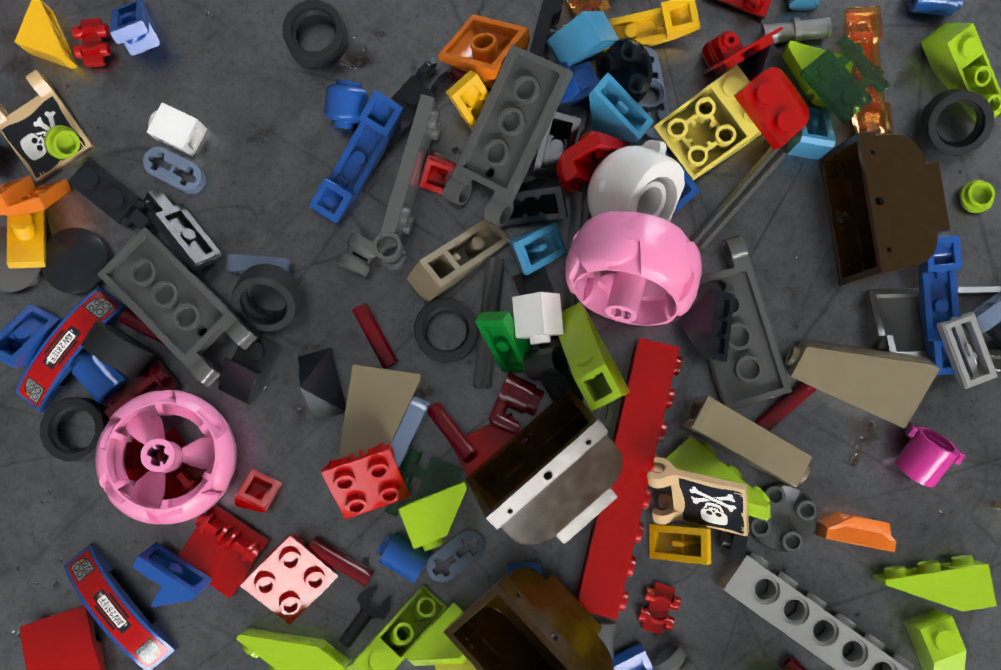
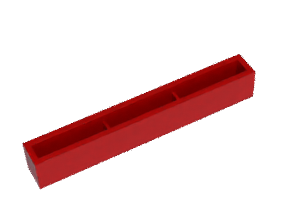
(636, 435)

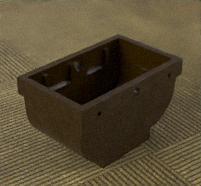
(887, 205)
(553, 479)
(529, 626)

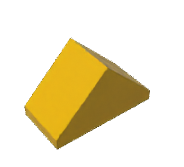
(43, 37)
(680, 543)

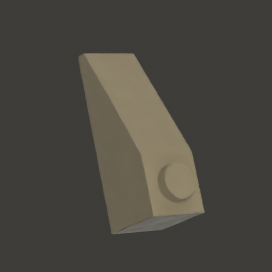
(456, 260)

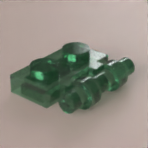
(838, 86)
(434, 478)

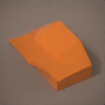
(856, 531)

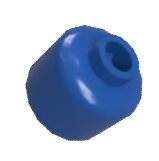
(345, 103)

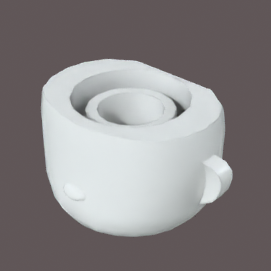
(637, 181)

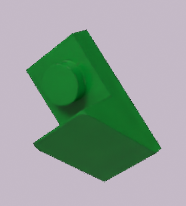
(500, 336)

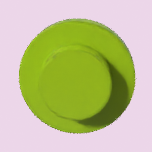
(61, 142)
(977, 196)

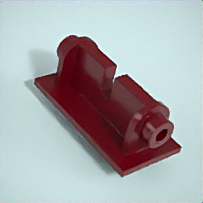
(152, 379)

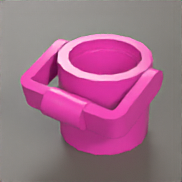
(927, 455)

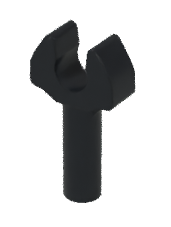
(366, 613)

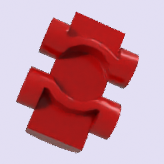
(93, 45)
(660, 601)

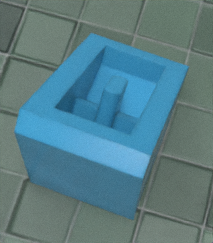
(582, 38)
(617, 112)
(815, 137)
(537, 247)

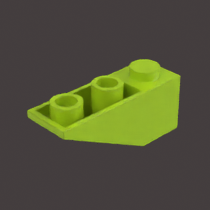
(962, 63)
(590, 359)
(703, 460)
(958, 585)
(400, 633)
(291, 651)

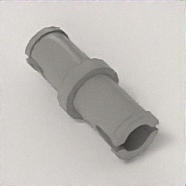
(799, 30)

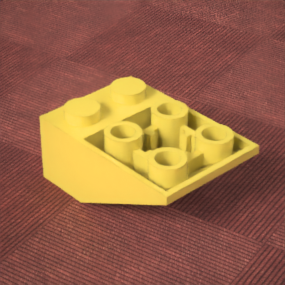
(709, 125)

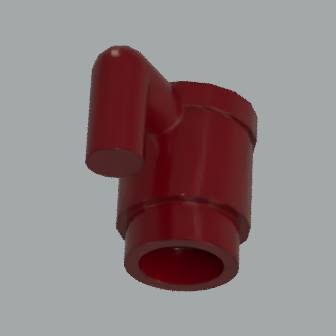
(518, 396)

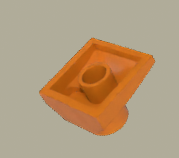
(483, 46)

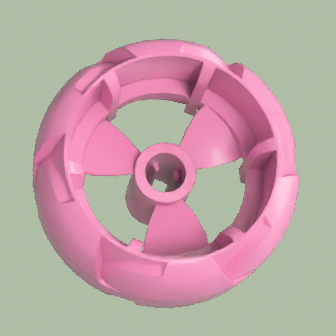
(633, 268)
(142, 421)

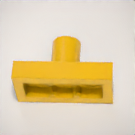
(469, 97)
(26, 240)

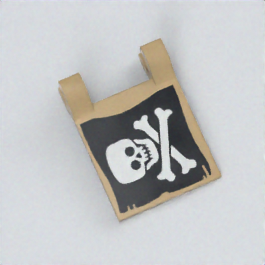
(29, 124)
(699, 499)

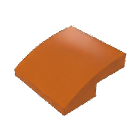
(24, 197)

